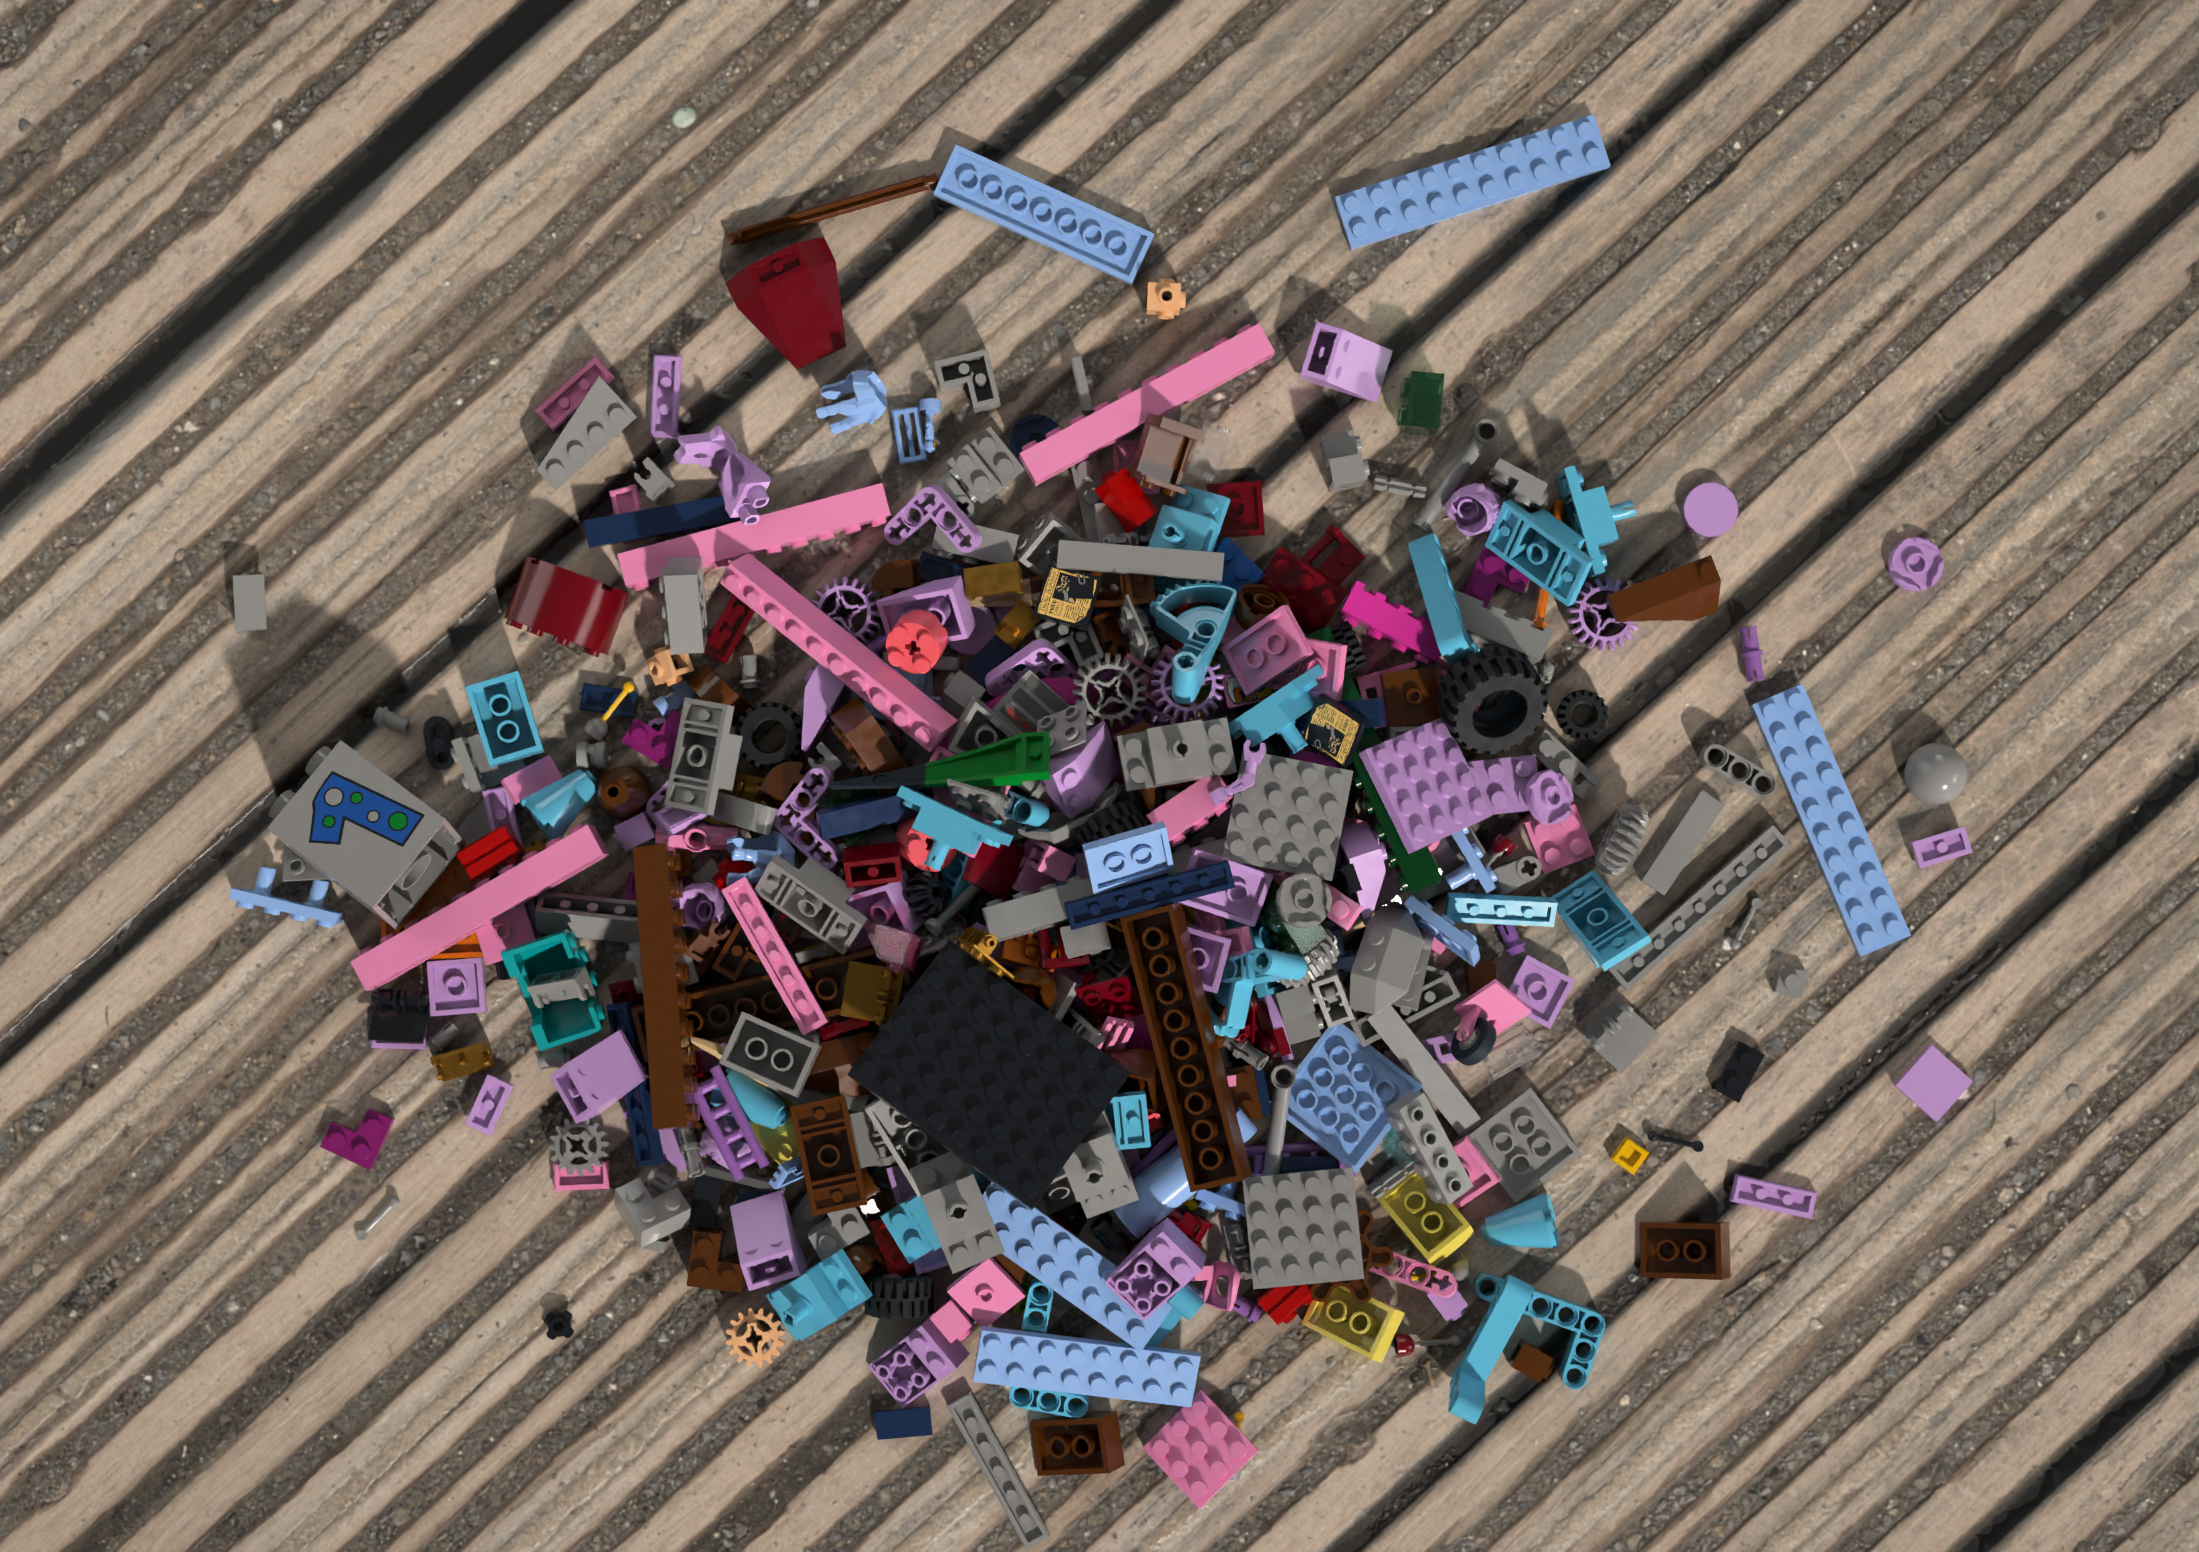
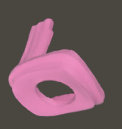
(1210, 1275)

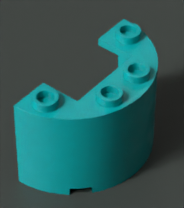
(562, 1019)

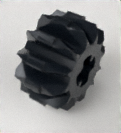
(926, 894)

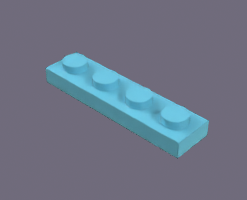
(1501, 909)

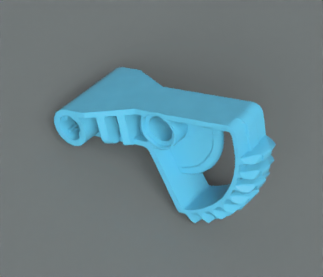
(1196, 628)
(1238, 981)

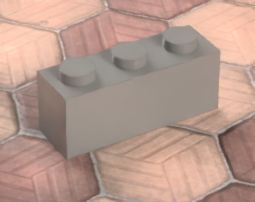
(994, 549)

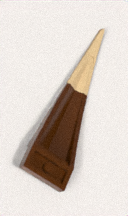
(1111, 593)

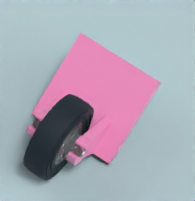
(1482, 1019)

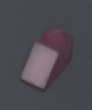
(894, 946)

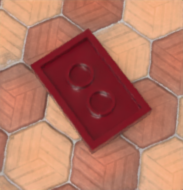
(1309, 591)

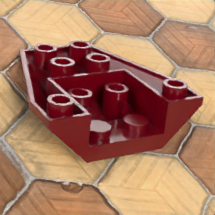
(794, 301)

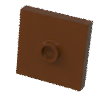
(1410, 696)

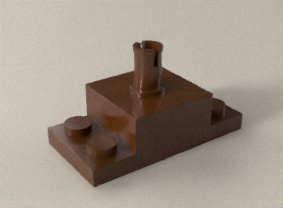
(829, 1154)

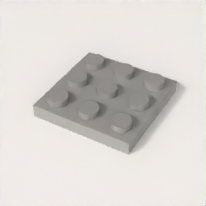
(1523, 1144)

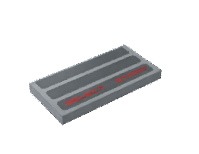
(1028, 702)

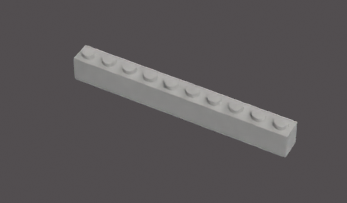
(1047, 908)

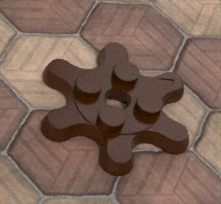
(1371, 1257)

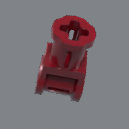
(1188, 1223)

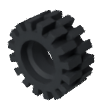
(1345, 635)
(1598, 709)

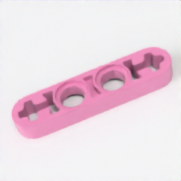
(1403, 1276)

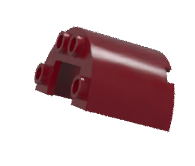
(566, 606)

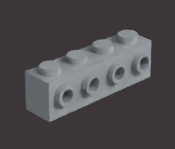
(588, 917)
(1428, 1147)

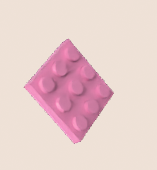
(1200, 1449)

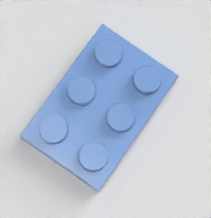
(1128, 857)
(1443, 929)

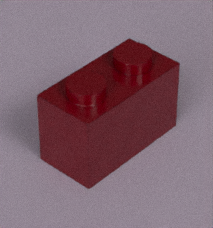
(873, 864)

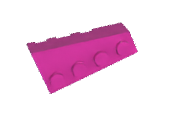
(1390, 622)

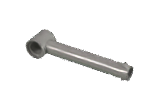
(1455, 475)
(1278, 1117)

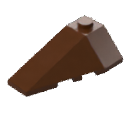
(1674, 595)
(835, 1062)

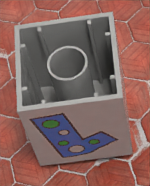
(365, 832)

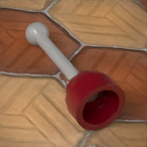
(1501, 847)
(1405, 1345)

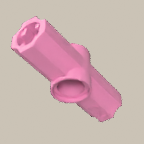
(714, 836)

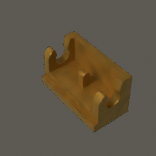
(993, 579)
(463, 1061)

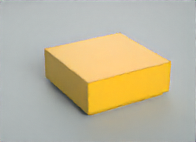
(1629, 1155)

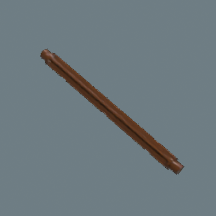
(832, 209)

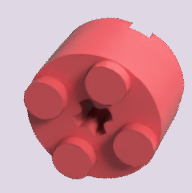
(916, 642)
(915, 849)

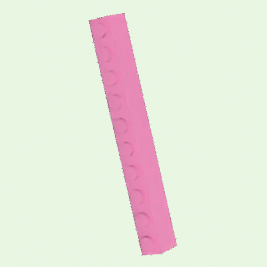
(1156, 397)
(774, 530)
(839, 652)
(480, 907)

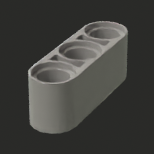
(1750, 771)
(744, 813)

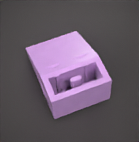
(1345, 362)
(599, 1077)
(766, 1240)
(1156, 1269)
(917, 1362)

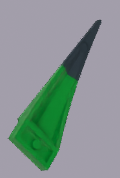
(997, 764)

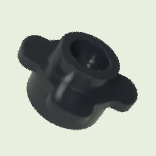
(563, 1318)

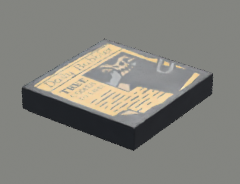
(1068, 597)
(1334, 730)

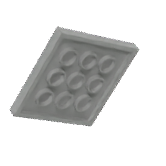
(1289, 817)
(1303, 1228)

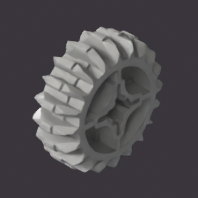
(1120, 697)
(1621, 839)
(1317, 960)

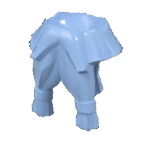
(865, 407)
(760, 852)

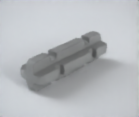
(1399, 486)
(1390, 1179)

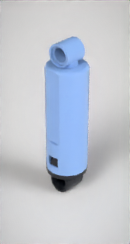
(1160, 1191)

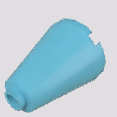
(560, 802)
(757, 1101)
(1523, 1225)

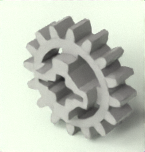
(570, 1155)

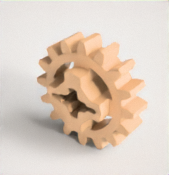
(753, 1324)

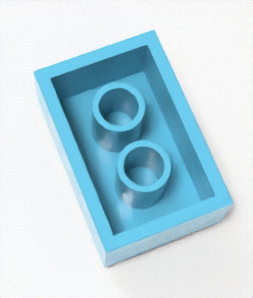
(504, 719)

